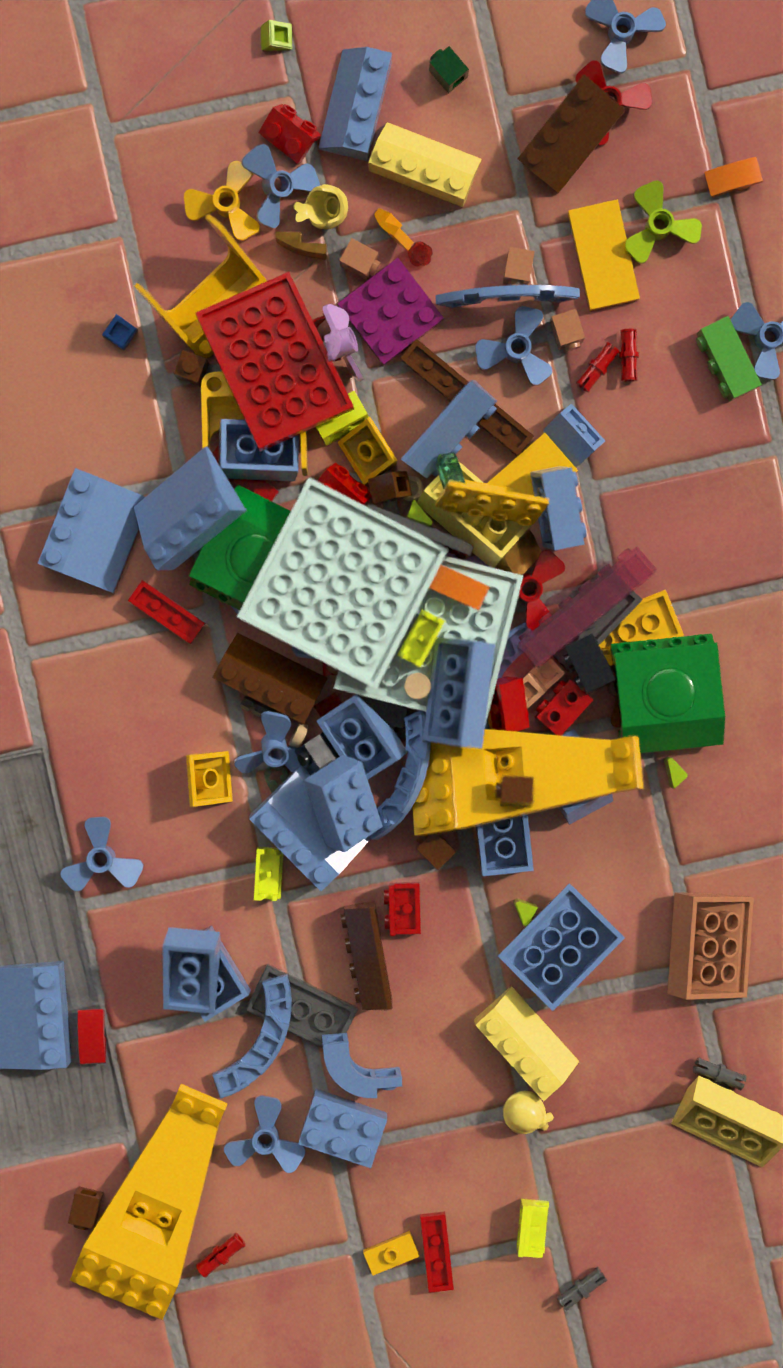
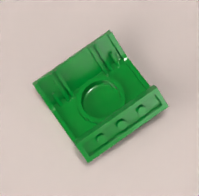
(237, 554)
(670, 692)

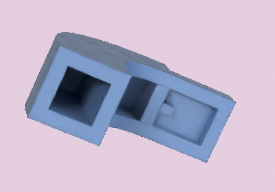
(351, 1076)

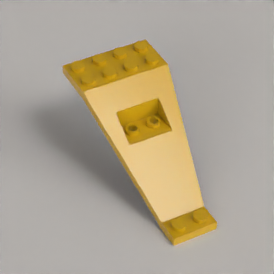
(565, 770)
(148, 1225)

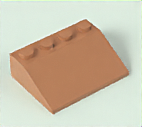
(710, 946)

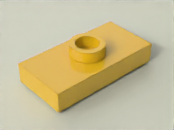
(391, 1253)

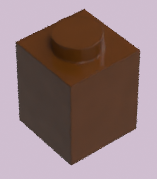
(191, 368)
(390, 487)
(515, 791)
(435, 849)
(85, 1208)

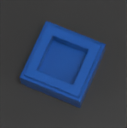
(120, 332)

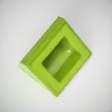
(525, 910)

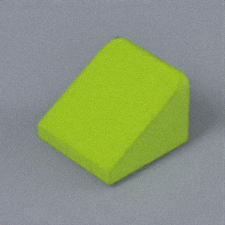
(276, 36)
(418, 515)
(674, 772)

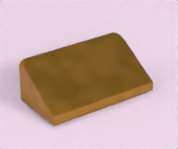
(521, 555)

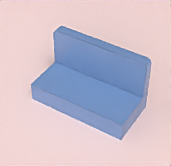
(573, 435)

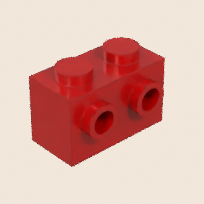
(508, 705)
(563, 707)

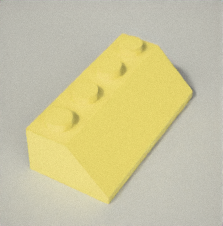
(424, 164)
(488, 536)
(526, 1043)
(730, 1121)

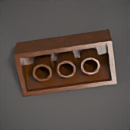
(571, 134)
(270, 678)
(368, 956)

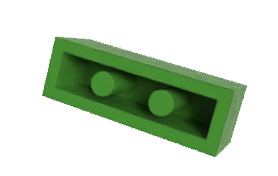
(727, 359)

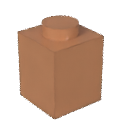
(360, 259)
(518, 266)
(567, 330)

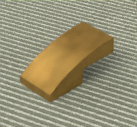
(293, 242)

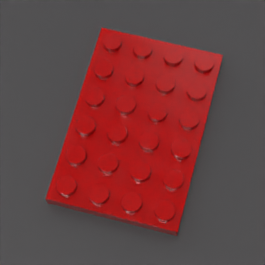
(274, 361)

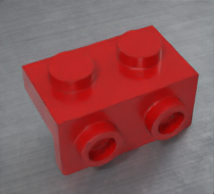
(289, 132)
(339, 480)
(403, 908)

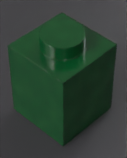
(448, 69)

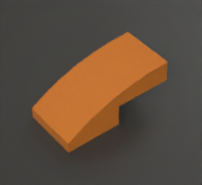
(733, 176)
(459, 587)

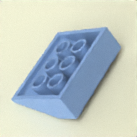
(186, 511)
(92, 531)
(292, 827)
(561, 946)
(34, 1017)

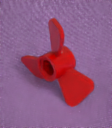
(635, 97)
(546, 568)

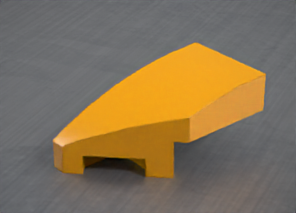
(393, 228)

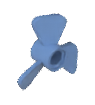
(606, 13)
(261, 163)
(749, 322)
(492, 352)
(276, 727)
(124, 869)
(287, 1153)

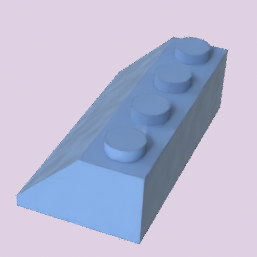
(356, 102)
(450, 428)
(459, 692)

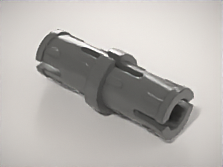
(719, 1073)
(582, 1288)

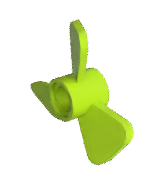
(651, 201)

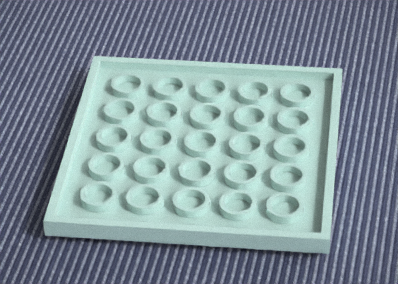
(342, 583)
(462, 622)

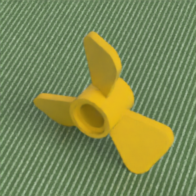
(200, 204)

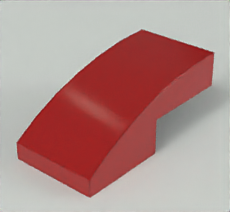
(91, 1036)

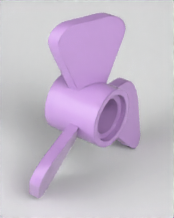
(341, 340)

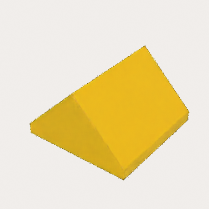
(367, 451)
(209, 778)

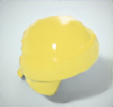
(324, 207)
(526, 1113)

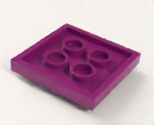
(391, 311)

